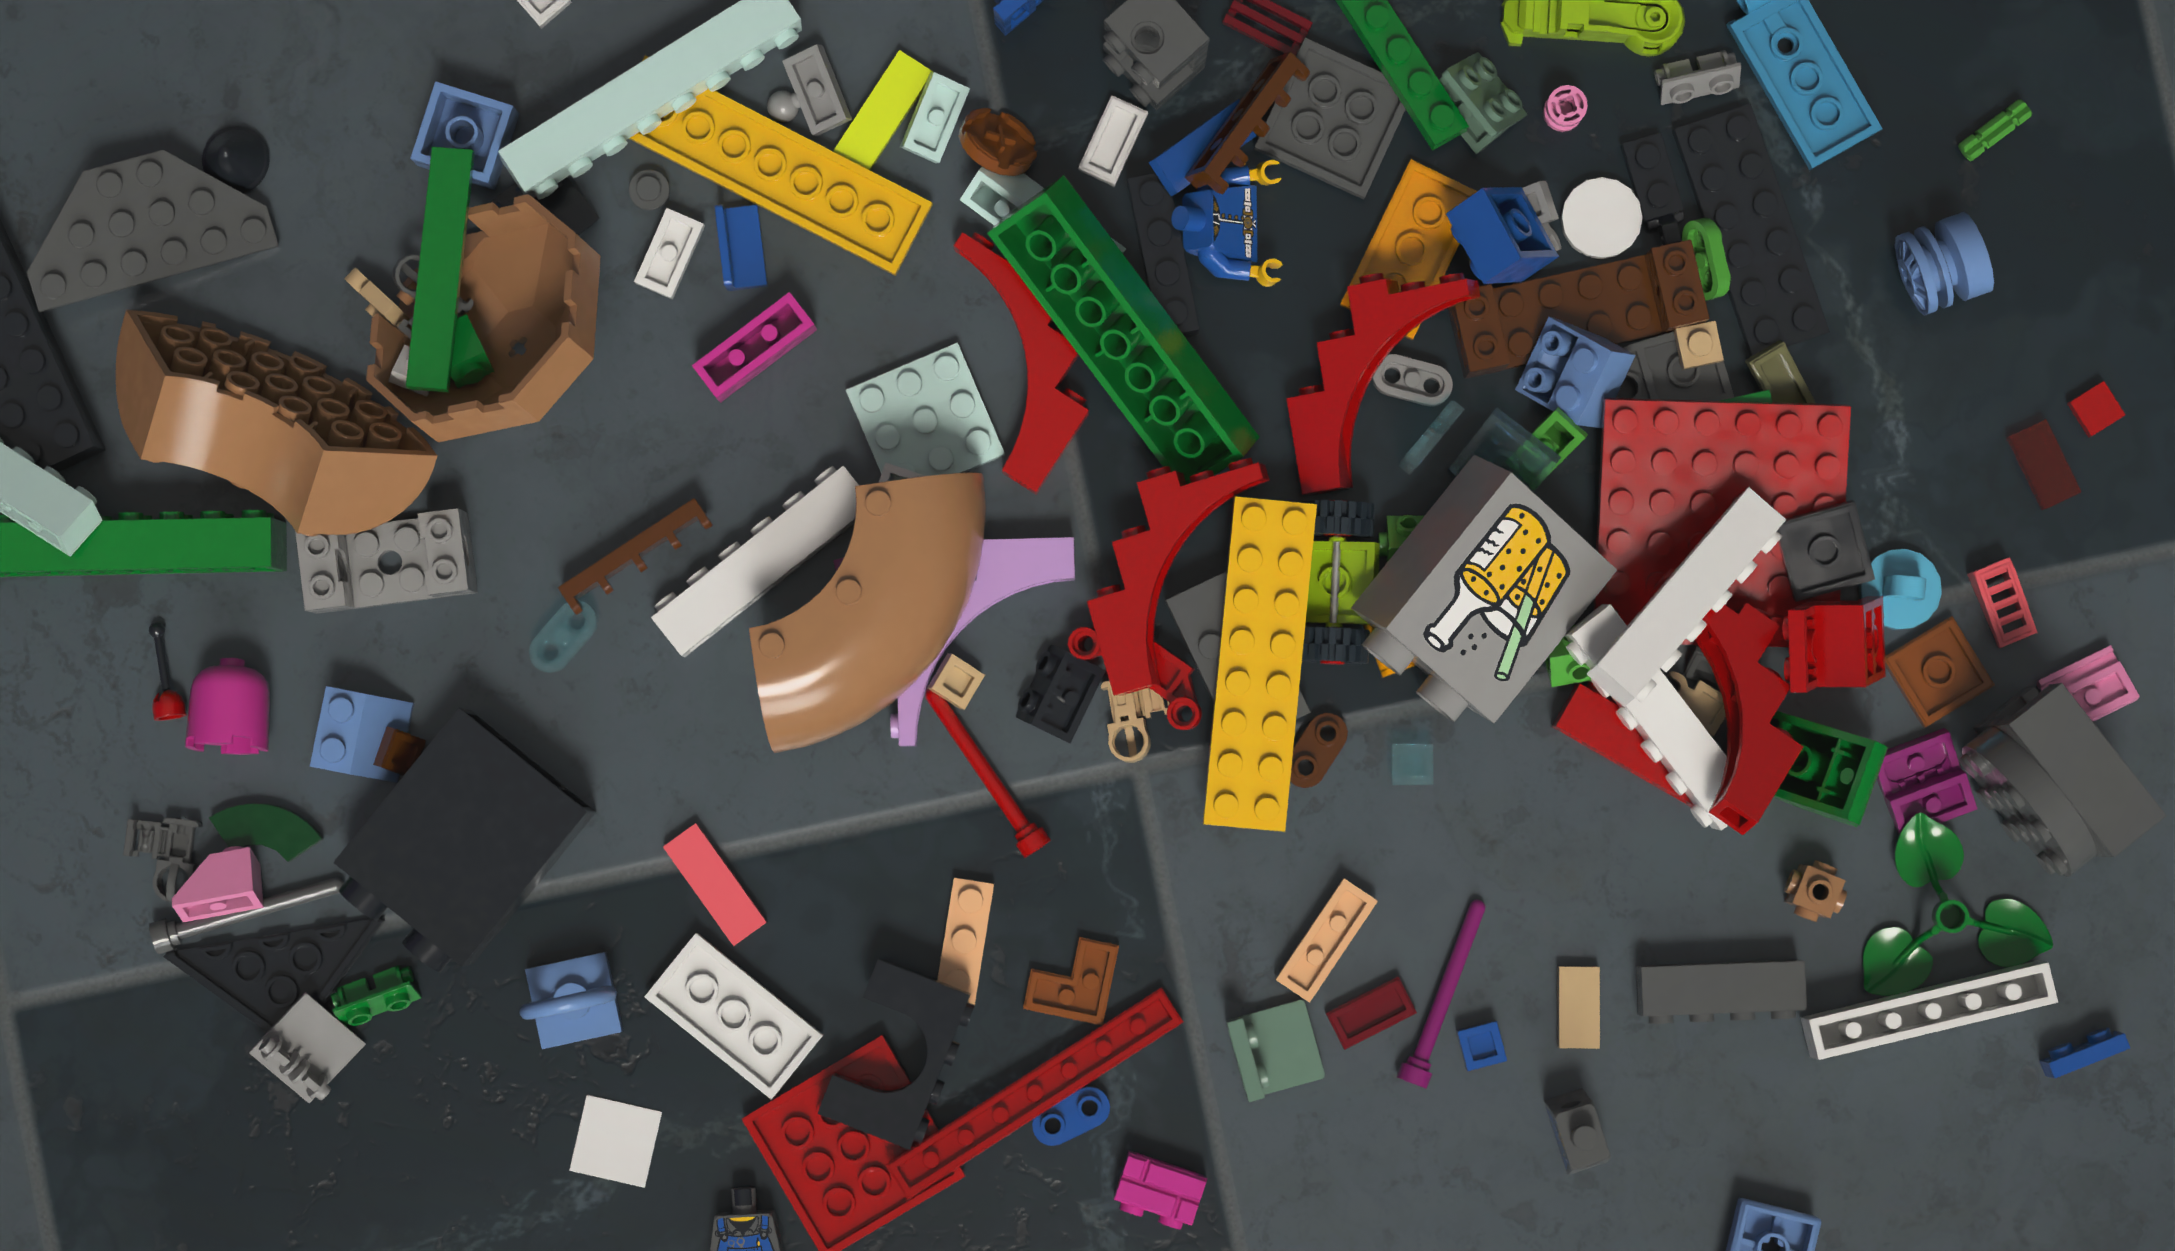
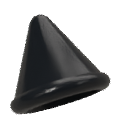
(236, 158)

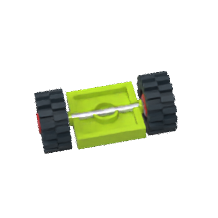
(1338, 579)

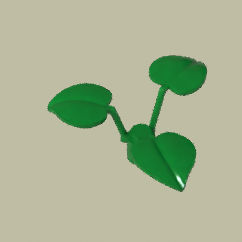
(1933, 853)

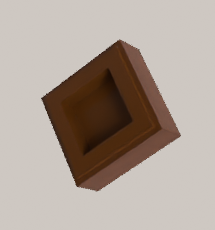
(398, 751)

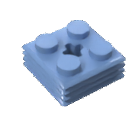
(1758, 1222)

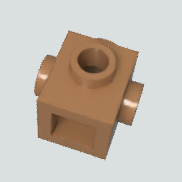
(1800, 888)

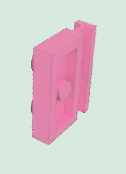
(2096, 683)

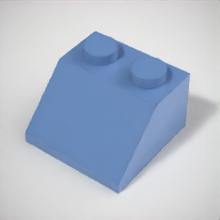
(353, 729)

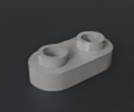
(1411, 380)

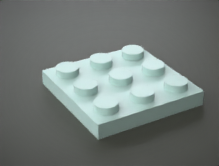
(927, 416)

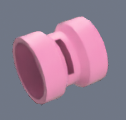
(1561, 115)

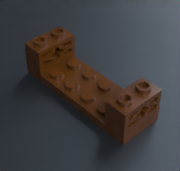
(1613, 300)

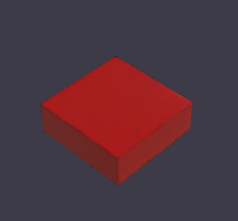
(2096, 409)

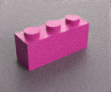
(754, 347)

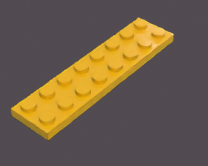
(792, 178)
(1259, 664)

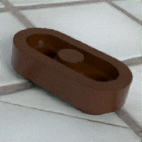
(1316, 750)

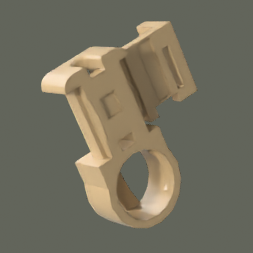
(1132, 705)

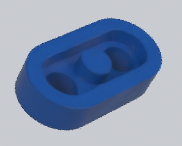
(1071, 1116)

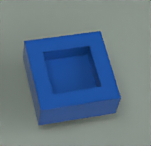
(1481, 1045)

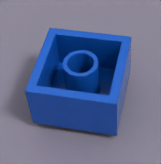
(1501, 235)

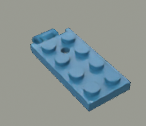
(1808, 84)

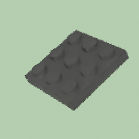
(1335, 120)

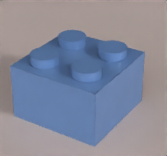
(466, 122)

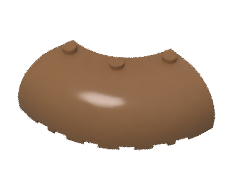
(266, 424)
(878, 615)

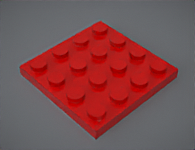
(831, 1169)

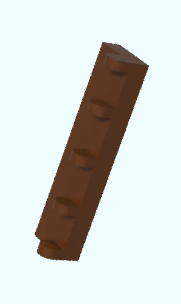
(1245, 119)
(633, 552)

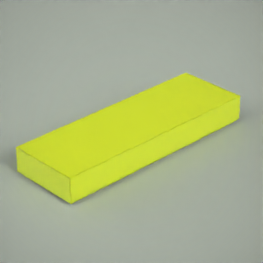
(883, 111)

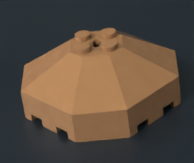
(527, 284)

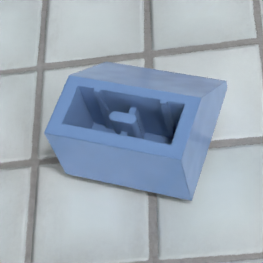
(1574, 371)

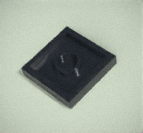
(1825, 551)

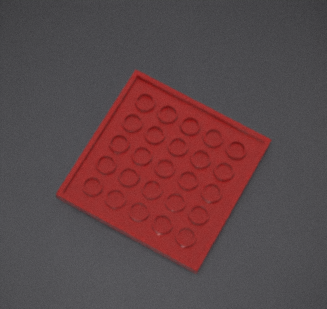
(1683, 463)

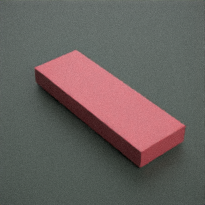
(715, 884)

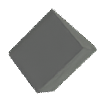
(1698, 668)

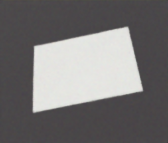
(615, 1141)

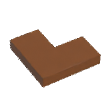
(1083, 993)

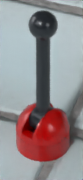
(167, 703)

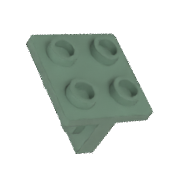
(1482, 100)

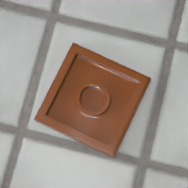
(1937, 671)

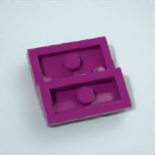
(1925, 779)

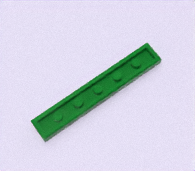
(440, 269)

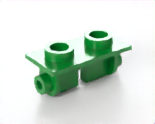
(393, 992)

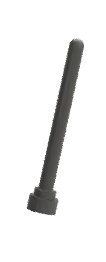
(168, 934)

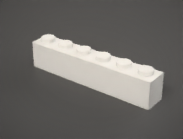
(760, 563)
(1687, 597)
(1662, 720)
(1929, 1009)

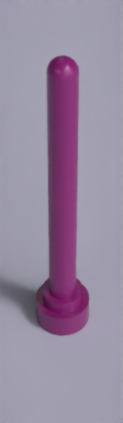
(1417, 1067)

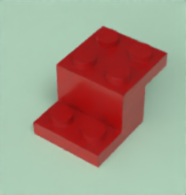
(1835, 644)

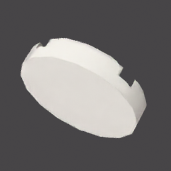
(1601, 218)

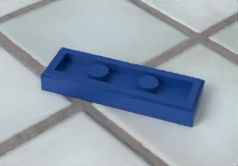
(1178, 159)

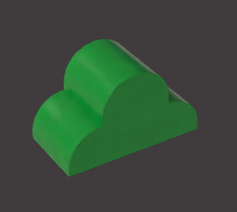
(1831, 772)

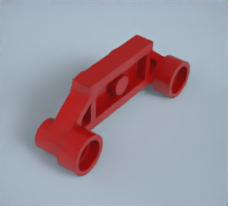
(1173, 674)

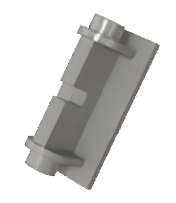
(1716, 75)

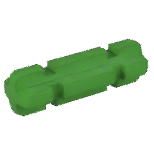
(1995, 130)

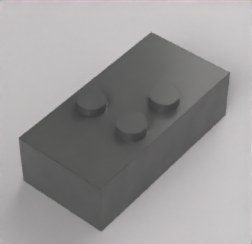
(1199, 622)

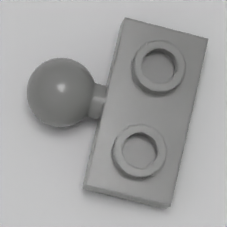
(814, 91)

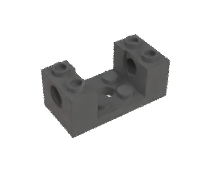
(1161, 42)

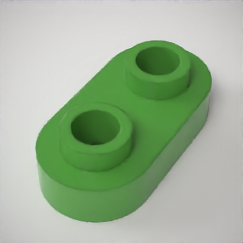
(1709, 256)

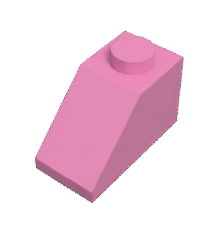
(221, 886)

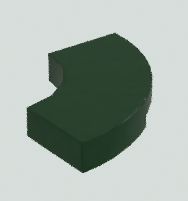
(268, 827)

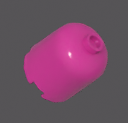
(229, 709)

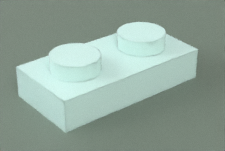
(934, 117)

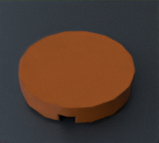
(997, 142)

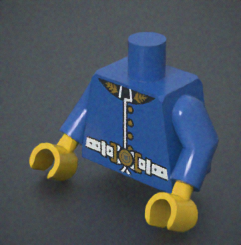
(1224, 226)

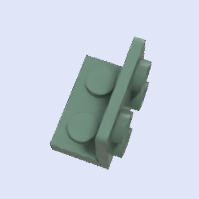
(1275, 1049)

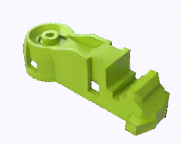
(1597, 21)

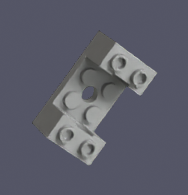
(347, 571)

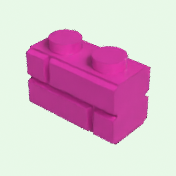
(1159, 1189)

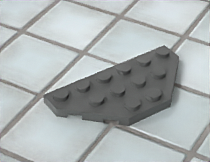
(141, 226)

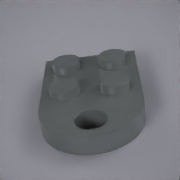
(1659, 373)

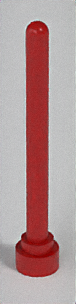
(1028, 835)

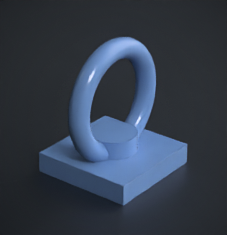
(572, 1000)

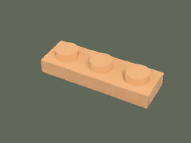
(965, 935)
(1326, 940)

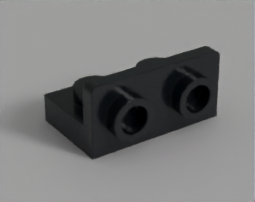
(1059, 693)

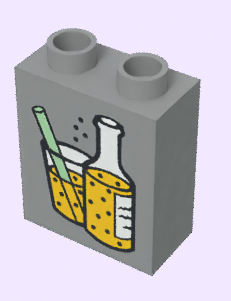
(1480, 592)

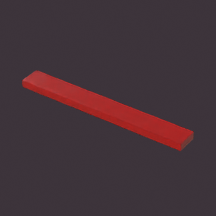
(1034, 1093)

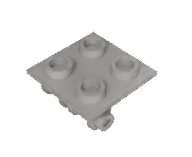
(307, 1048)

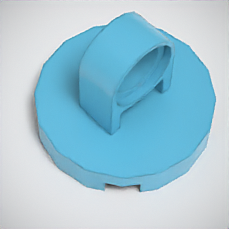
(1908, 587)

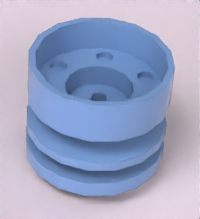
(1944, 263)

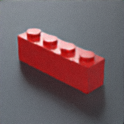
(1594, 723)

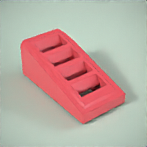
(2017, 598)

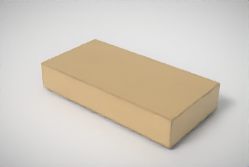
(1578, 1007)

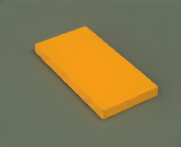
(1414, 233)

